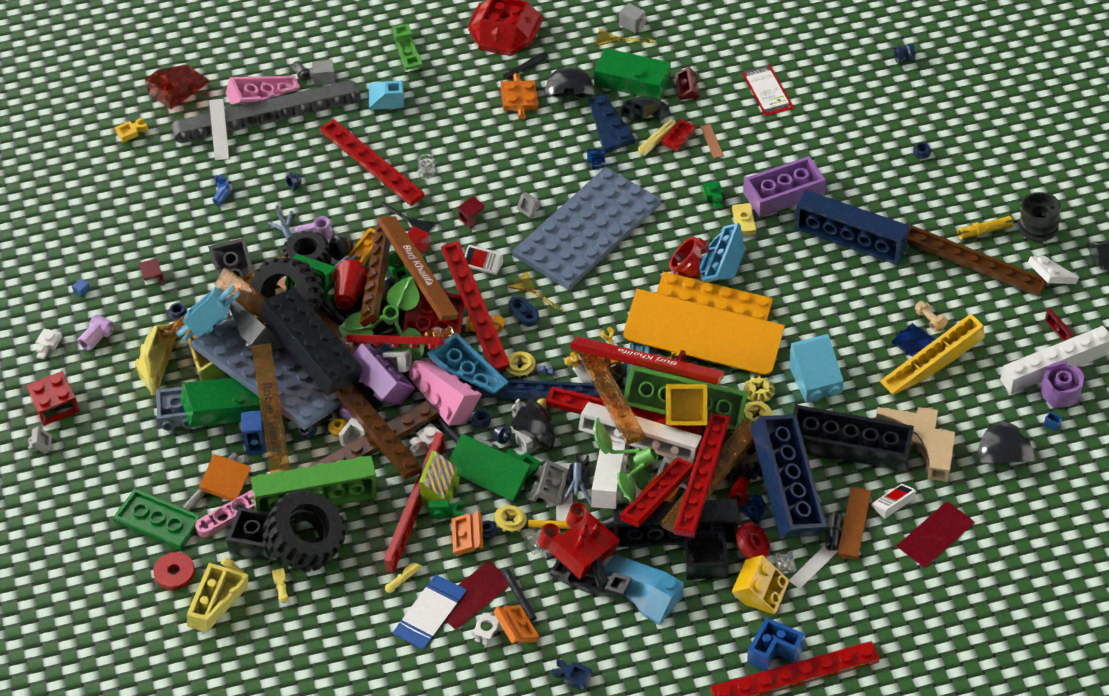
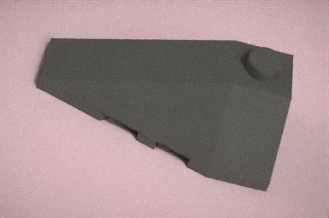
(232, 256)
(253, 329)

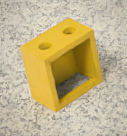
(686, 404)

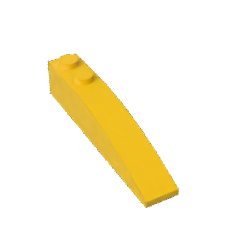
(935, 355)

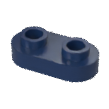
(526, 313)

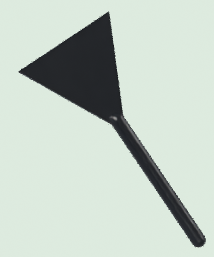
(421, 224)

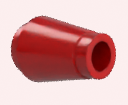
(740, 491)

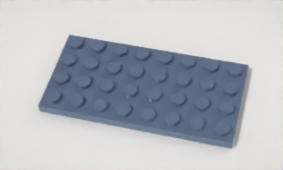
(586, 228)
(298, 393)

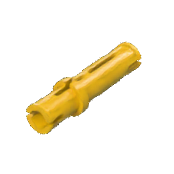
(978, 229)

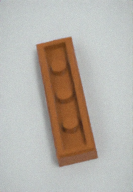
(854, 523)

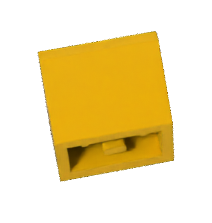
(760, 585)

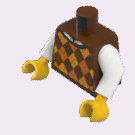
(613, 365)

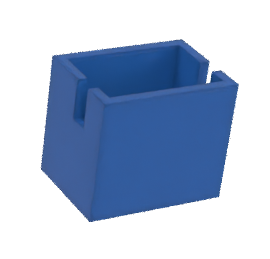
(80, 287)
(1052, 421)

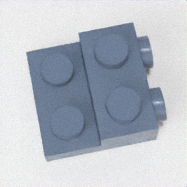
(170, 409)

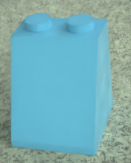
(815, 368)

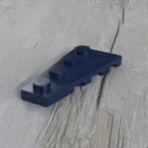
(610, 127)

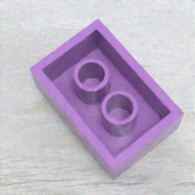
(382, 375)

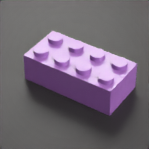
(783, 186)

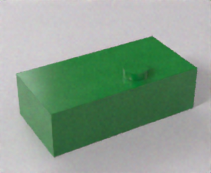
(632, 73)
(216, 401)

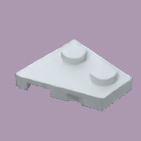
(1051, 271)

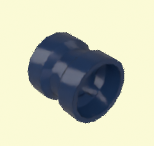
(904, 53)

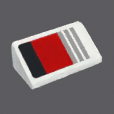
(484, 259)
(894, 500)

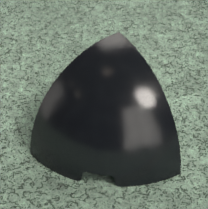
(569, 81)
(643, 107)
(536, 423)
(1004, 444)

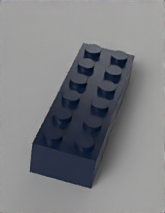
(851, 227)
(788, 476)

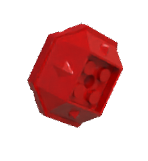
(504, 26)

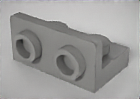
(549, 483)

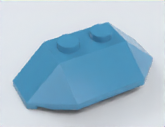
(724, 256)

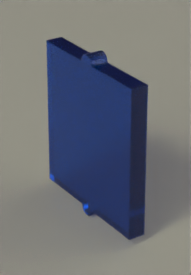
(912, 340)

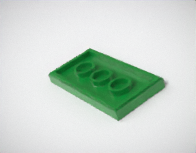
(489, 467)
(157, 519)

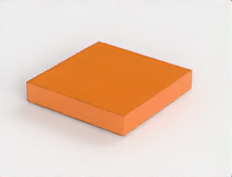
(224, 477)

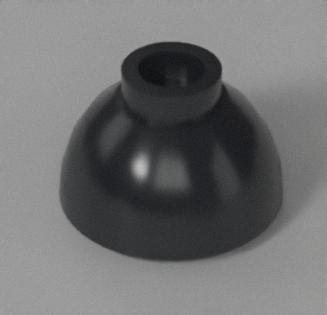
(340, 247)

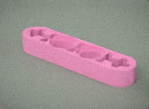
(227, 509)

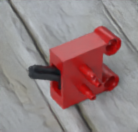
(583, 545)

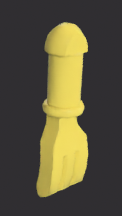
(230, 564)
(407, 572)
(280, 579)

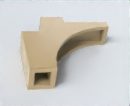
(932, 443)

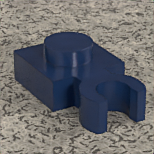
(574, 675)

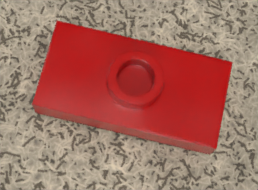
(678, 135)

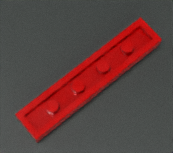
(396, 341)
(657, 492)

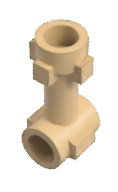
(937, 322)

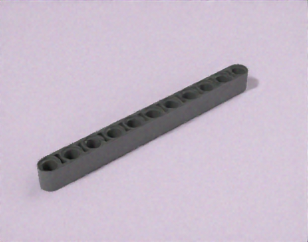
(269, 111)

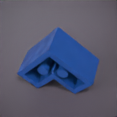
(253, 432)
(774, 640)

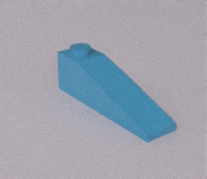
(467, 364)
(650, 589)

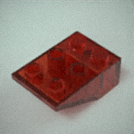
(174, 84)

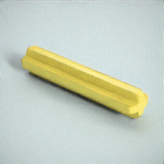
(658, 136)

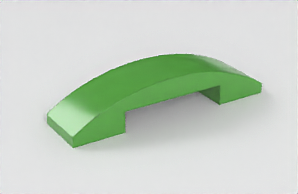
(406, 47)

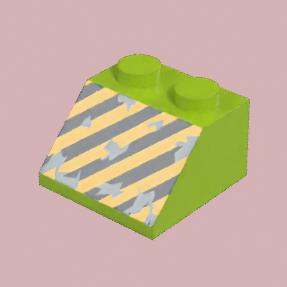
(438, 479)

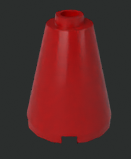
(349, 283)

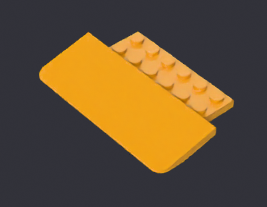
(706, 323)

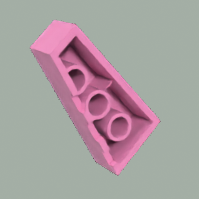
(444, 391)

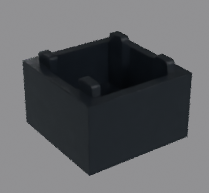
(706, 555)

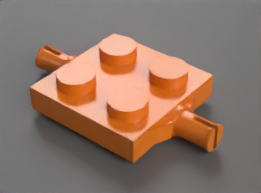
(519, 96)

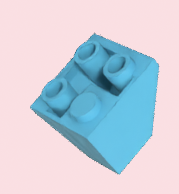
(386, 95)

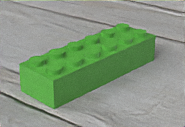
(647, 391)
(339, 481)

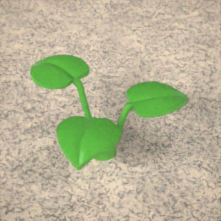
(401, 295)
(636, 464)

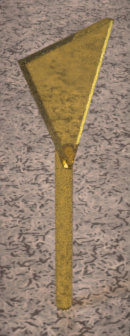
(605, 38)
(525, 284)

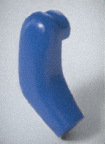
(223, 189)

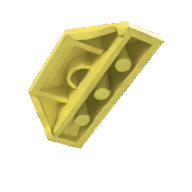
(154, 358)

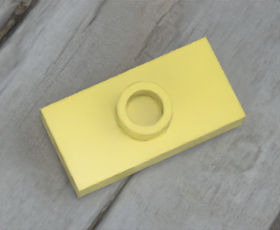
(743, 215)

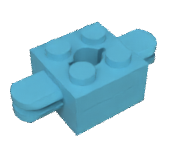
(207, 312)

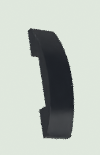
(616, 585)

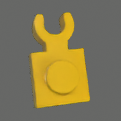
(129, 131)

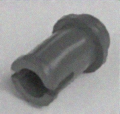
(302, 72)

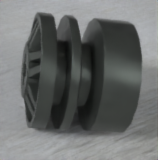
(1039, 216)

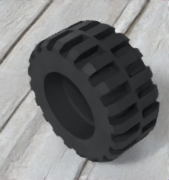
(304, 278)
(320, 515)

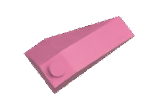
(253, 89)

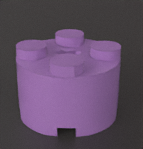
(1062, 384)

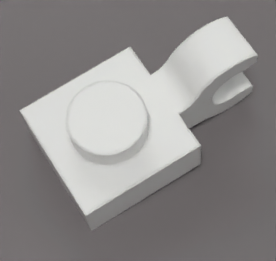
(47, 341)
(423, 438)

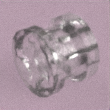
(784, 562)

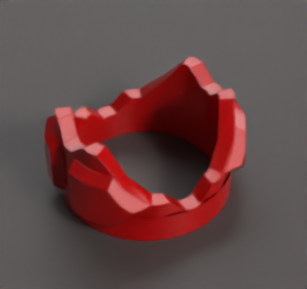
(691, 253)

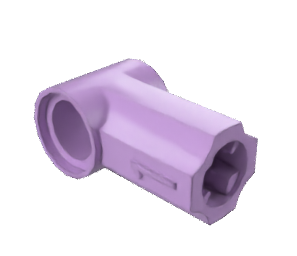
(319, 225)
(98, 328)

